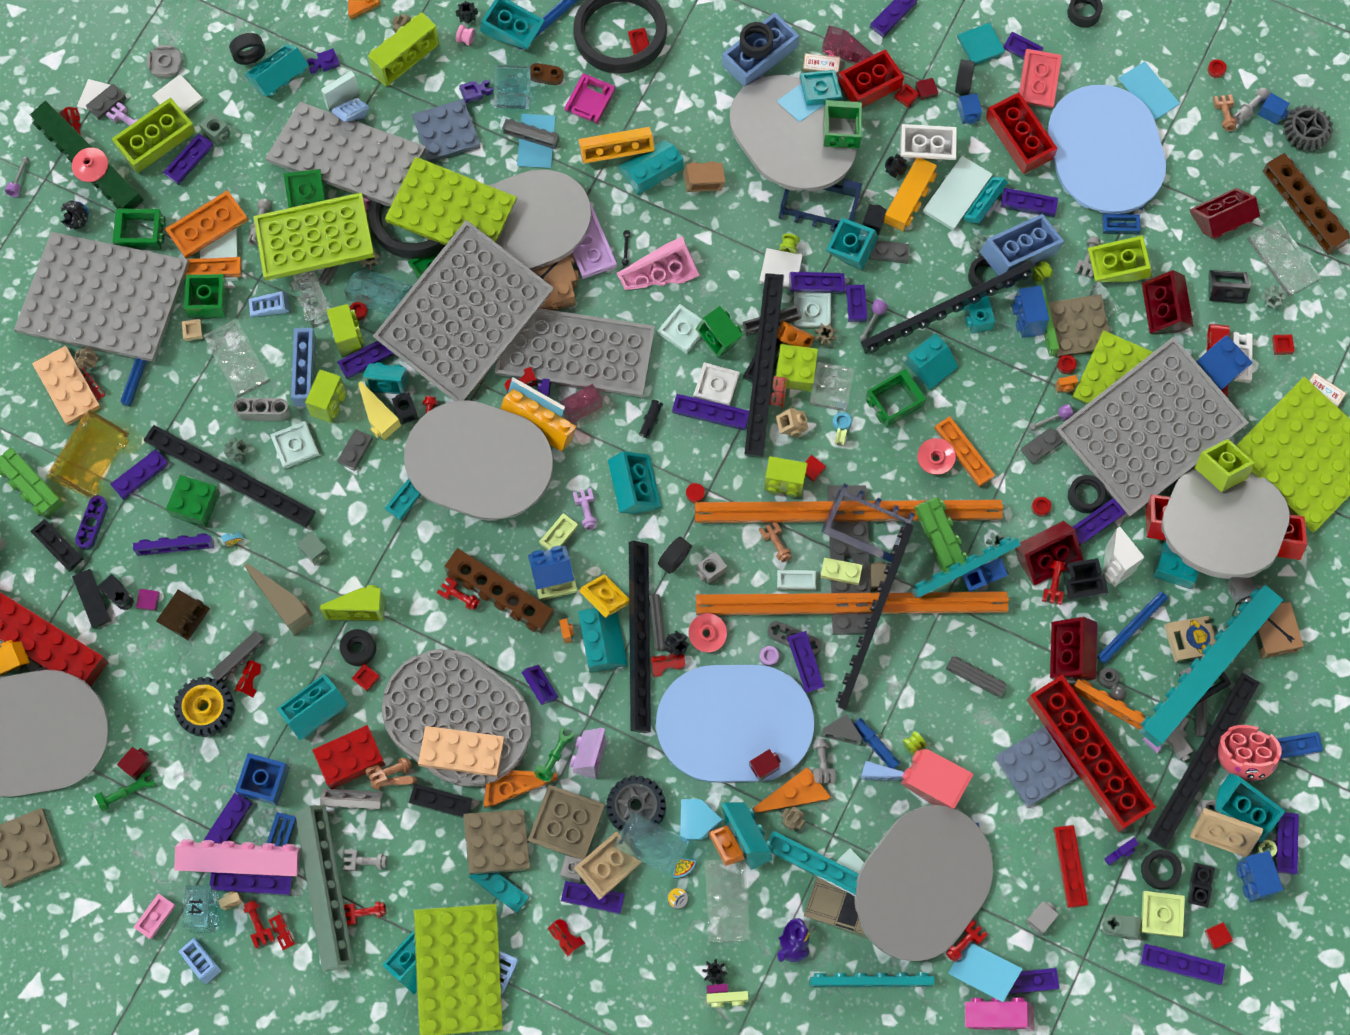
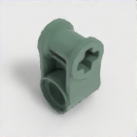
(1125, 926)

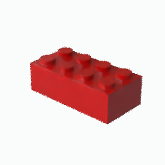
(1021, 133)

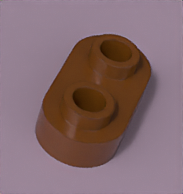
(545, 74)

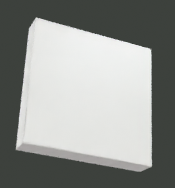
(181, 92)
(780, 263)
(716, 384)

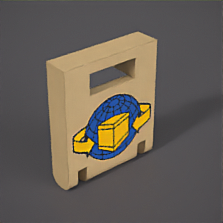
(1194, 635)

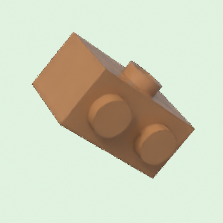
(704, 176)
(561, 297)

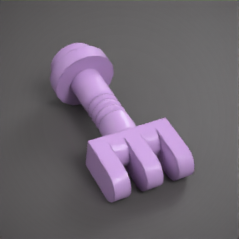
(120, 115)
(589, 521)

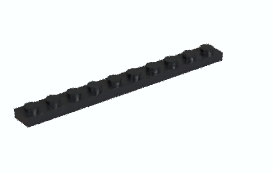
(954, 305)
(764, 365)
(229, 476)
(871, 623)
(639, 637)
(1202, 761)

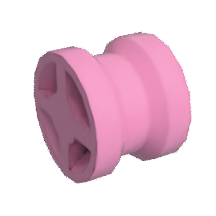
(465, 35)

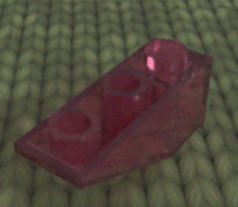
(843, 45)

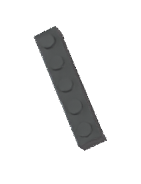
(530, 133)
(788, 315)
(238, 657)
(976, 676)

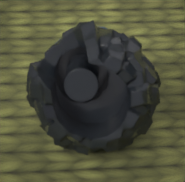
(76, 214)

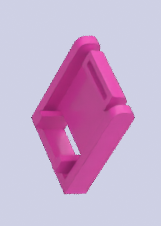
(587, 102)

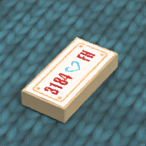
(816, 63)
(1331, 391)

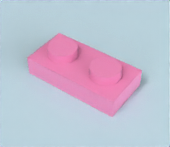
(154, 916)

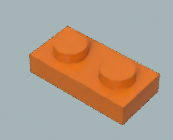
(726, 845)

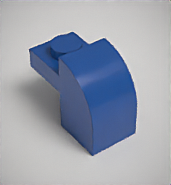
(985, 574)

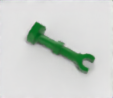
(545, 773)
(104, 802)

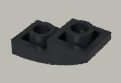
(1200, 884)

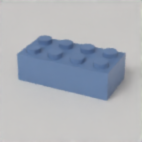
(749, 69)
(1025, 242)

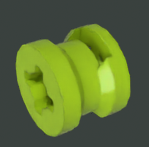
(789, 243)
(1042, 271)
(914, 743)

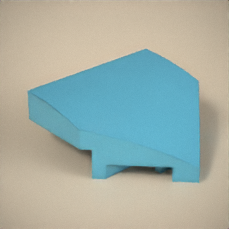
(697, 819)

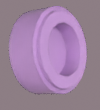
(769, 656)

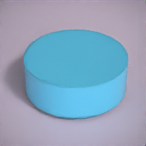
(842, 420)

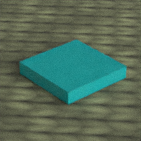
(981, 43)
(820, 87)

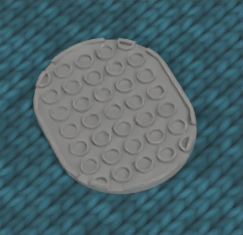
(783, 147)
(546, 219)
(478, 460)
(1227, 530)
(456, 694)
(48, 731)
(923, 883)

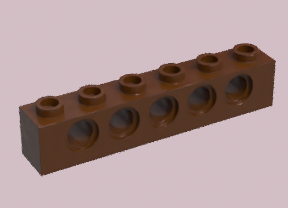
(1306, 213)
(461, 561)

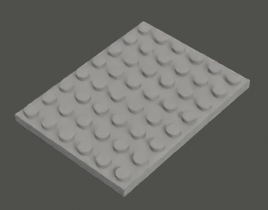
(102, 296)
(463, 312)
(1151, 426)

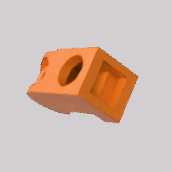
(794, 335)

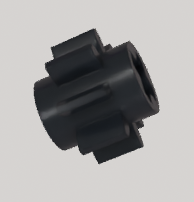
(466, 12)
(896, 165)
(676, 643)
(710, 968)

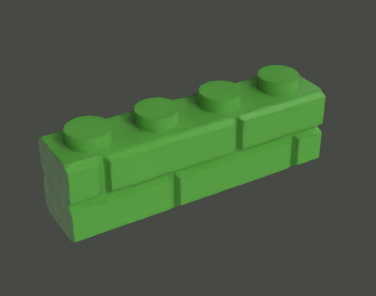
(29, 483)
(940, 533)

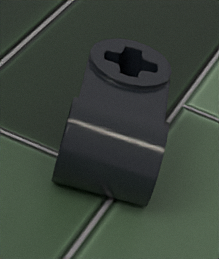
(114, 590)

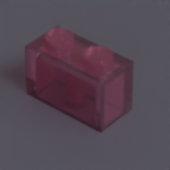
(581, 403)

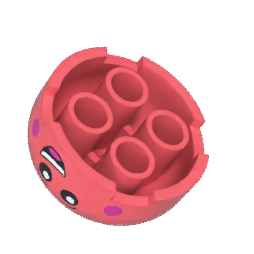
(1249, 752)

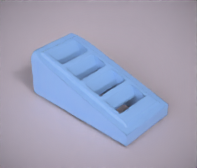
(351, 110)
(281, 303)
(878, 772)
(514, 962)
(208, 970)

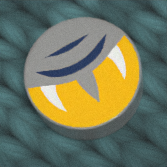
(677, 898)

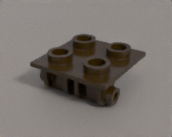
(183, 614)

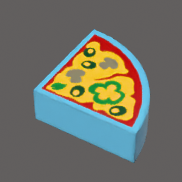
(230, 540)
(683, 867)

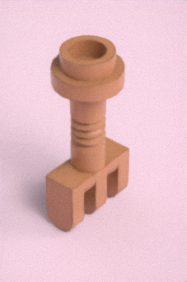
(1229, 123)
(783, 554)
(379, 775)
(397, 781)

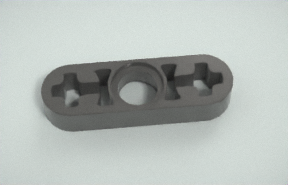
(778, 638)

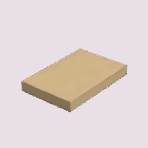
(1226, 832)
(606, 867)

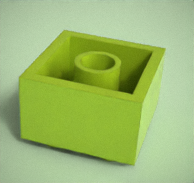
(345, 329)
(797, 366)
(326, 396)
(1224, 465)
(785, 477)

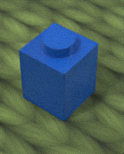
(969, 109)
(1274, 109)

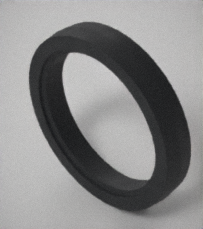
(624, 64)
(395, 247)

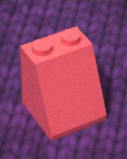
(936, 779)

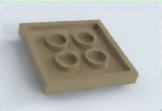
(1078, 324)
(566, 822)
(496, 842)
(26, 848)

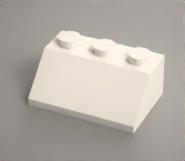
(928, 142)
(1120, 558)

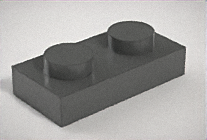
(105, 101)
(890, 252)
(1041, 445)
(355, 450)

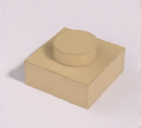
(192, 330)
(230, 900)

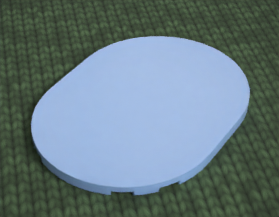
(1107, 149)
(729, 715)

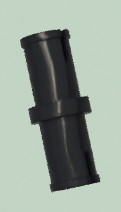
(650, 419)

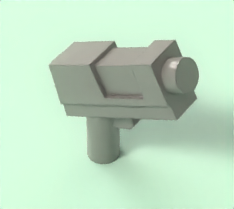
(1178, 742)

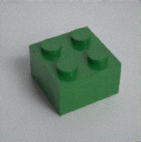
(206, 296)
(719, 331)
(193, 501)

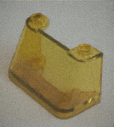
(87, 454)

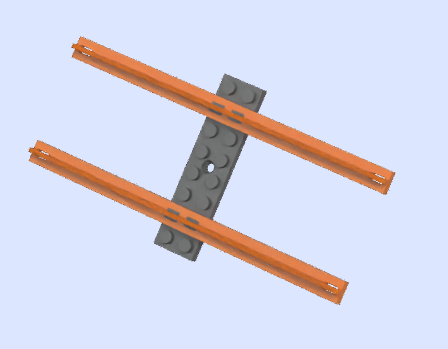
(846, 602)

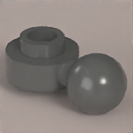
(1117, 692)

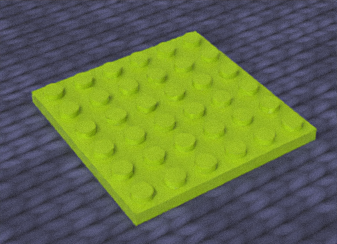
(1303, 452)

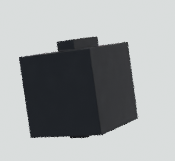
(1084, 580)

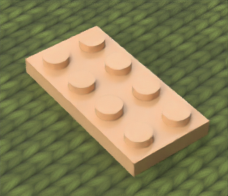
(66, 385)
(461, 751)

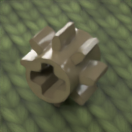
(400, 21)
(364, 263)
(828, 330)
(86, 358)
(793, 819)

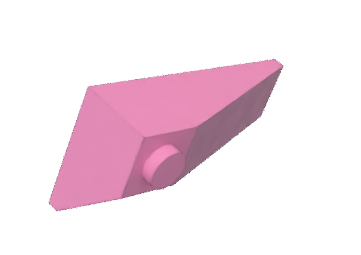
(665, 265)

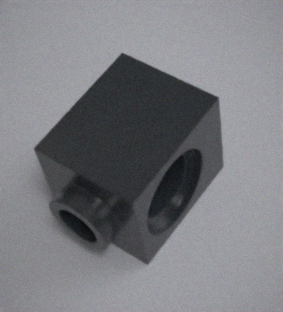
(874, 217)
(407, 415)

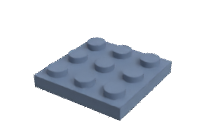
(446, 130)
(1035, 767)

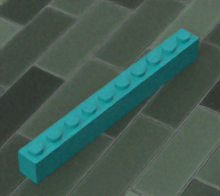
(1210, 666)

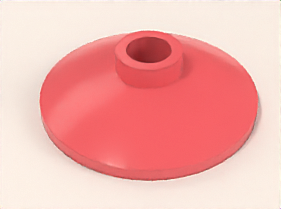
(95, 169)
(939, 448)
(716, 629)

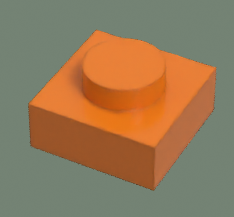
(1066, 384)
(567, 630)

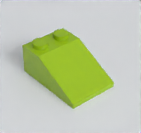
(1120, 261)
(358, 605)

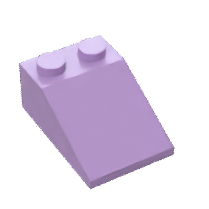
(589, 753)

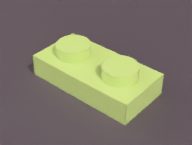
(559, 532)
(841, 571)
(557, 590)
(736, 998)

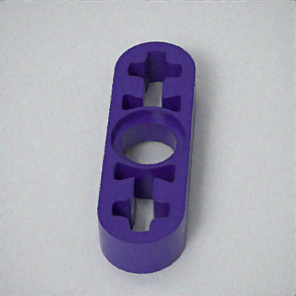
(101, 511)

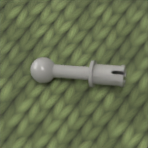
(1247, 109)
(263, 206)

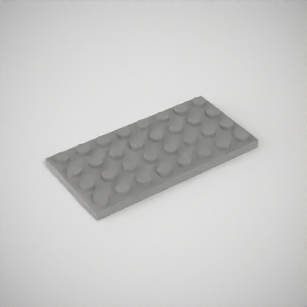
(346, 152)
(581, 351)

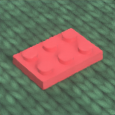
(1040, 78)

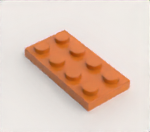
(206, 224)

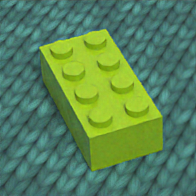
(403, 49)
(153, 135)

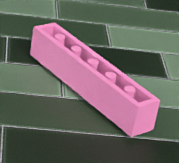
(237, 858)

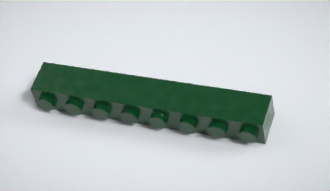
(71, 142)

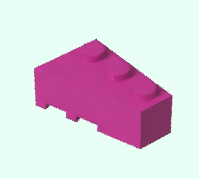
(999, 1014)

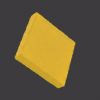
(604, 595)

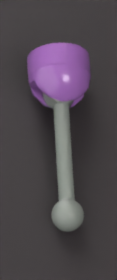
(13, 188)
(878, 308)
(1064, 413)

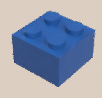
(1030, 311)
(551, 567)
(262, 779)
(1259, 876)

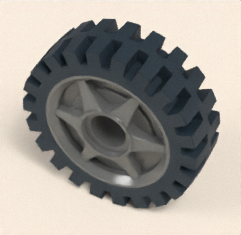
(635, 790)

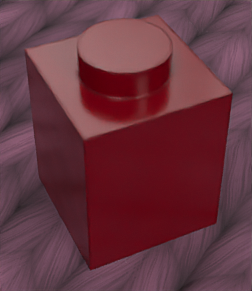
(134, 762)
(765, 764)

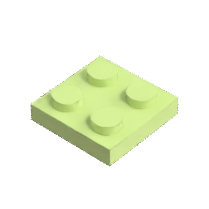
(1162, 914)

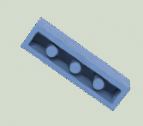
(303, 364)

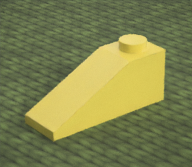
(381, 419)

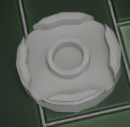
(164, 61)

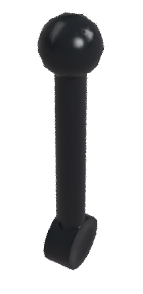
(626, 234)

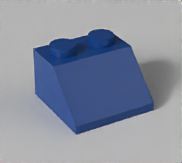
(1224, 362)

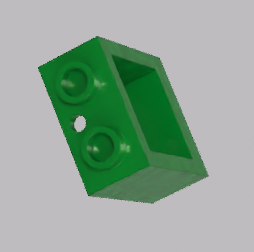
(842, 110)
(120, 224)
(909, 386)

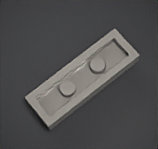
(351, 799)

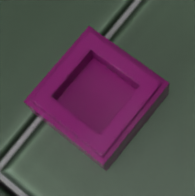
(147, 599)
(719, 988)

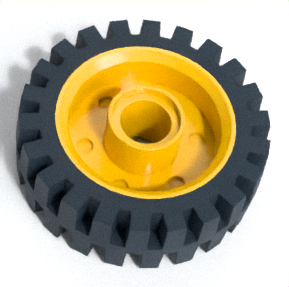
(217, 714)

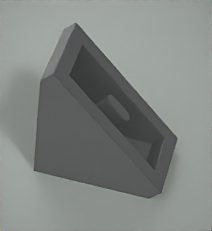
(843, 731)

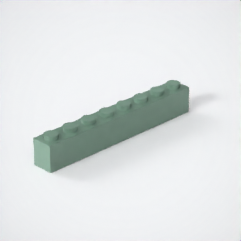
(324, 888)

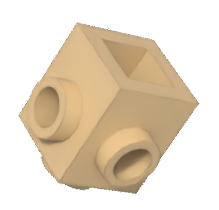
(792, 422)

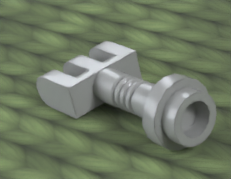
(1086, 264)
(823, 774)
(380, 861)

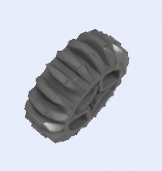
(1318, 132)

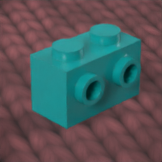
(979, 316)

